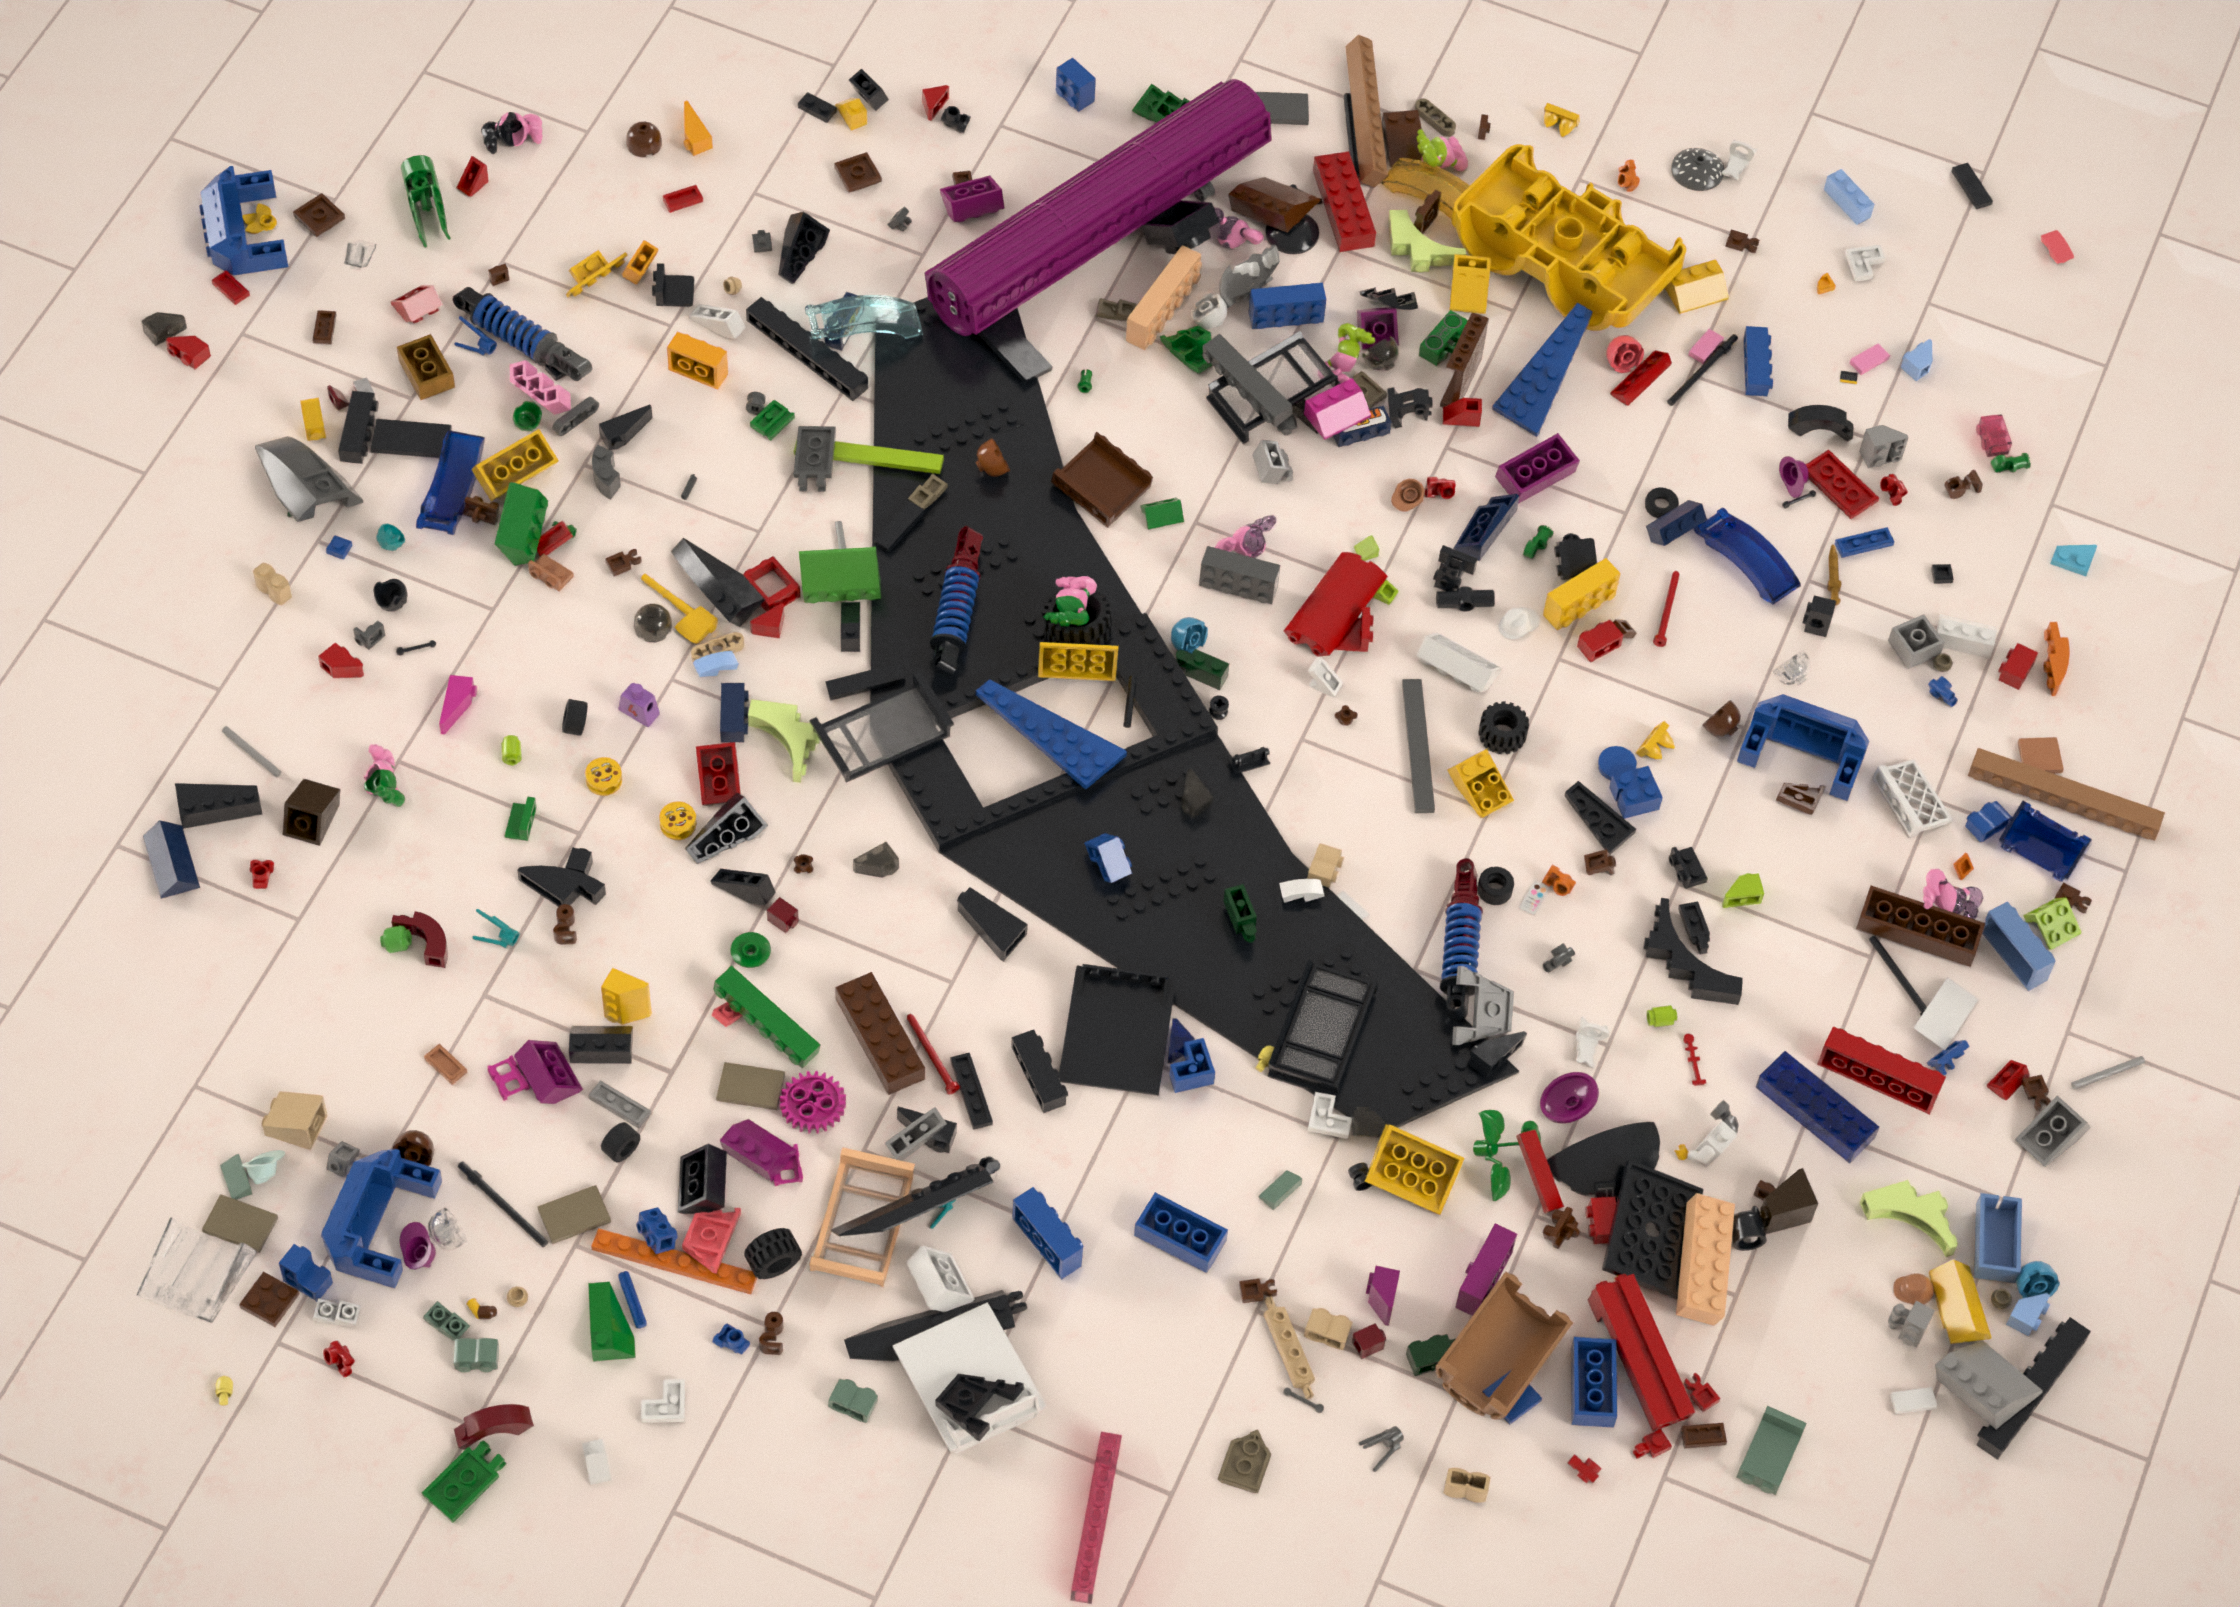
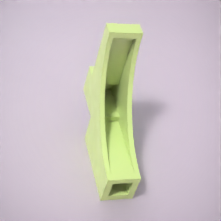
(1423, 252)
(784, 724)
(1924, 1212)

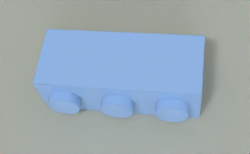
(1849, 196)

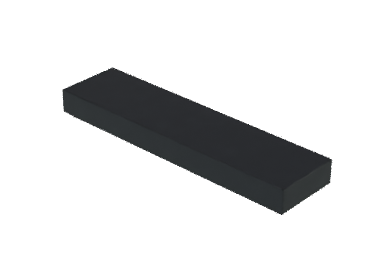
(865, 681)
(971, 1091)

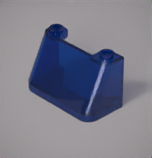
(2044, 842)

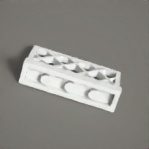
(1900, 801)

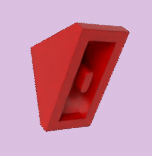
(934, 99)
(473, 177)
(769, 623)

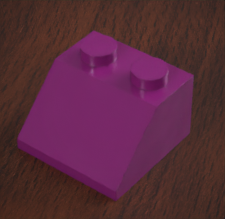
(1380, 323)
(1382, 1291)

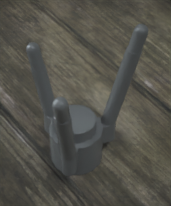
(1390, 1438)

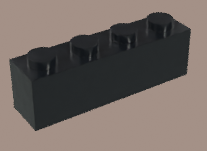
(357, 427)
(1039, 1071)

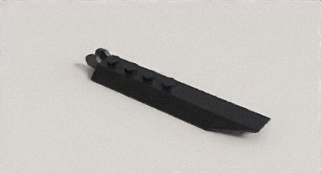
(922, 1200)
(879, 1340)

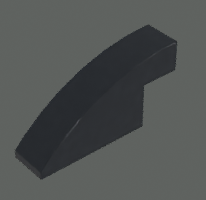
(561, 884)

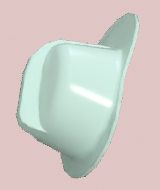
(263, 1166)

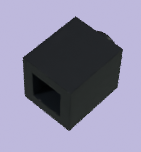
(580, 860)

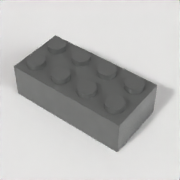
(1239, 575)

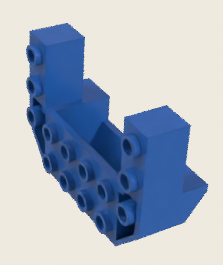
(226, 227)
(1811, 731)
(361, 1208)

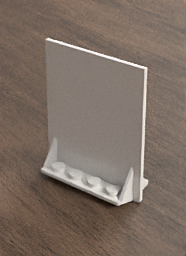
(974, 1347)

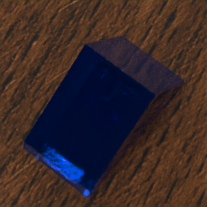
(1178, 1036)

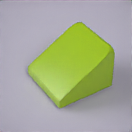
(1367, 548)
(1386, 593)

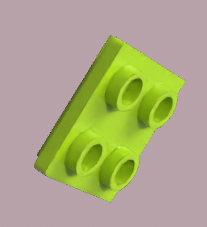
(2055, 922)

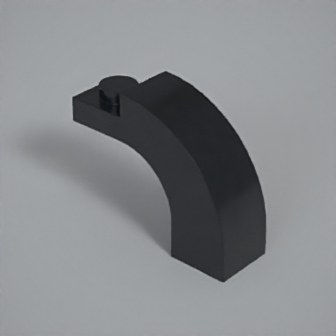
(1820, 417)

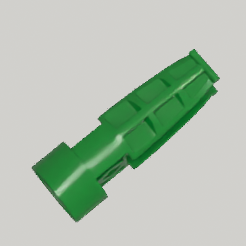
(421, 177)

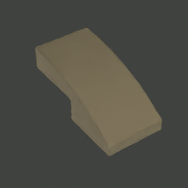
(1113, 310)
(929, 492)

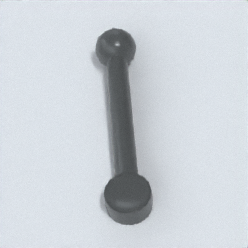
(1318, 1407)

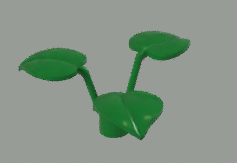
(1493, 1126)

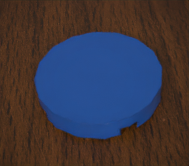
(1616, 760)

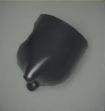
(1747, 1225)

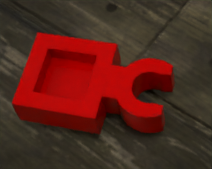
(1702, 1395)

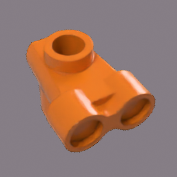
(1627, 176)
(1561, 882)

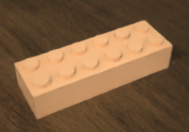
(1163, 297)
(1705, 1259)

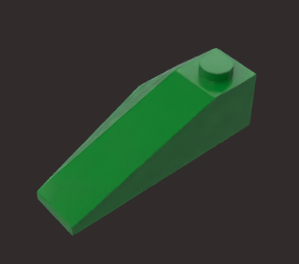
(608, 1325)

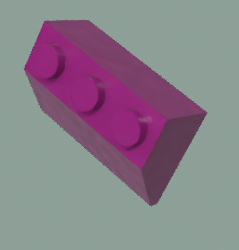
(972, 198)
(547, 1071)
(757, 1148)

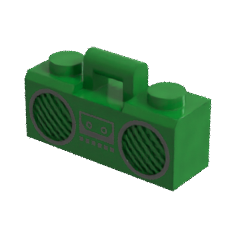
(1440, 340)

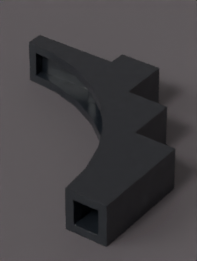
(1703, 980)

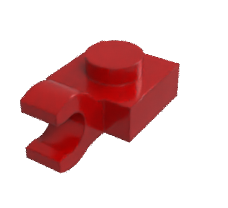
(1653, 1443)

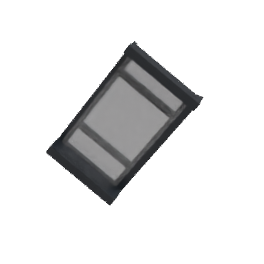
(1289, 367)
(885, 729)
(1321, 1029)

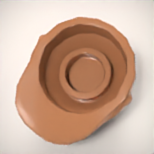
(1408, 495)
(1913, 1288)

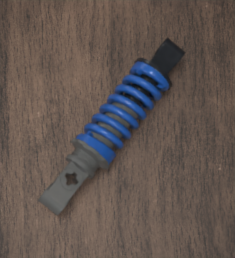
(521, 333)

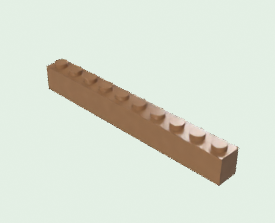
(1366, 111)
(2066, 794)

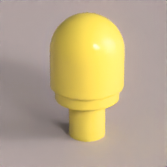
(1264, 1058)
(224, 1389)

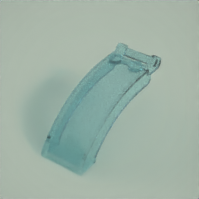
(864, 315)

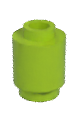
(511, 750)
(1661, 1016)

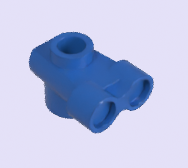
(1941, 689)
(731, 1339)

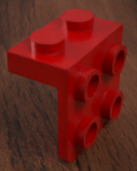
(1359, 634)

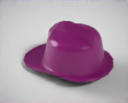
(1794, 475)
(416, 1246)

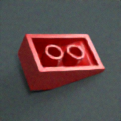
(718, 772)

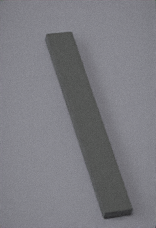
(1418, 746)

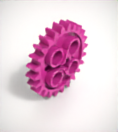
(812, 1102)

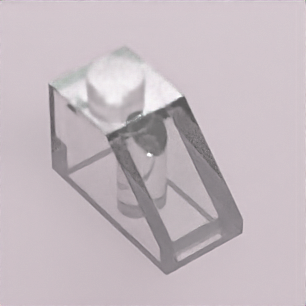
(359, 254)

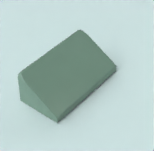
(236, 1178)
(1280, 1189)

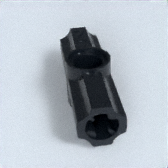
(1465, 599)

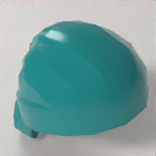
(390, 537)

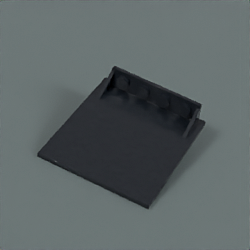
(1117, 1029)

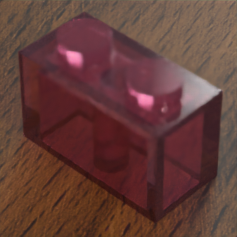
(1994, 435)

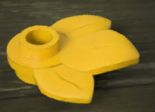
(260, 220)

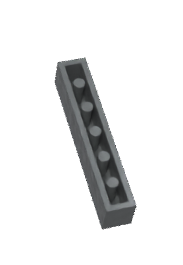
(1247, 380)

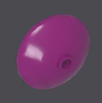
(1569, 1097)

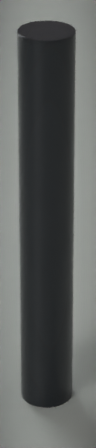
(1129, 701)

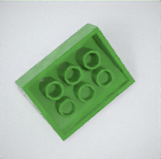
(840, 575)

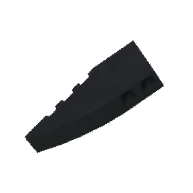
(719, 582)

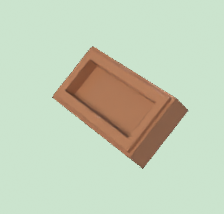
(445, 1064)

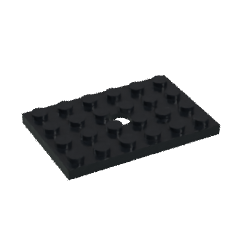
(1643, 1199)

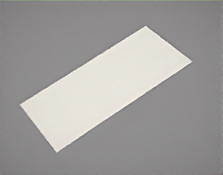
(1946, 1013)

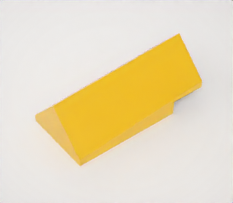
(1959, 1303)

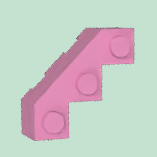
(540, 387)

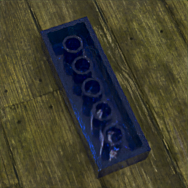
(1817, 1107)

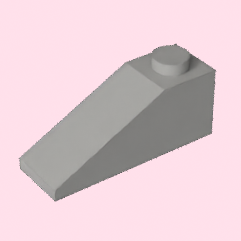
(915, 1134)

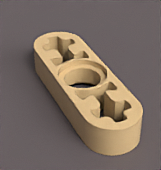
(721, 641)

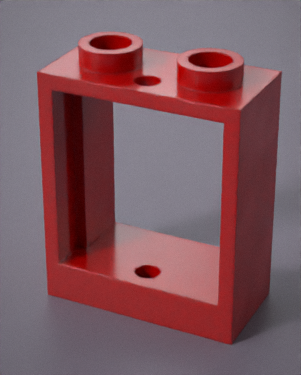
(786, 595)

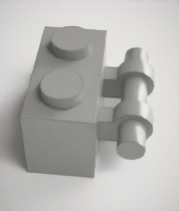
(1272, 462)
(1913, 1322)

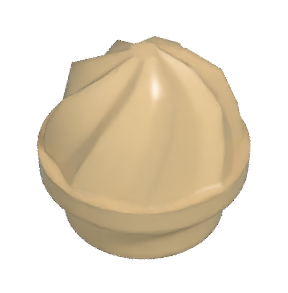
(732, 285)

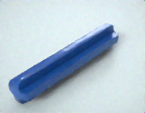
(632, 1299)

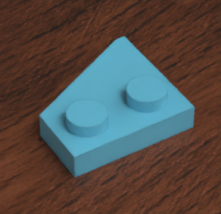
(2074, 557)

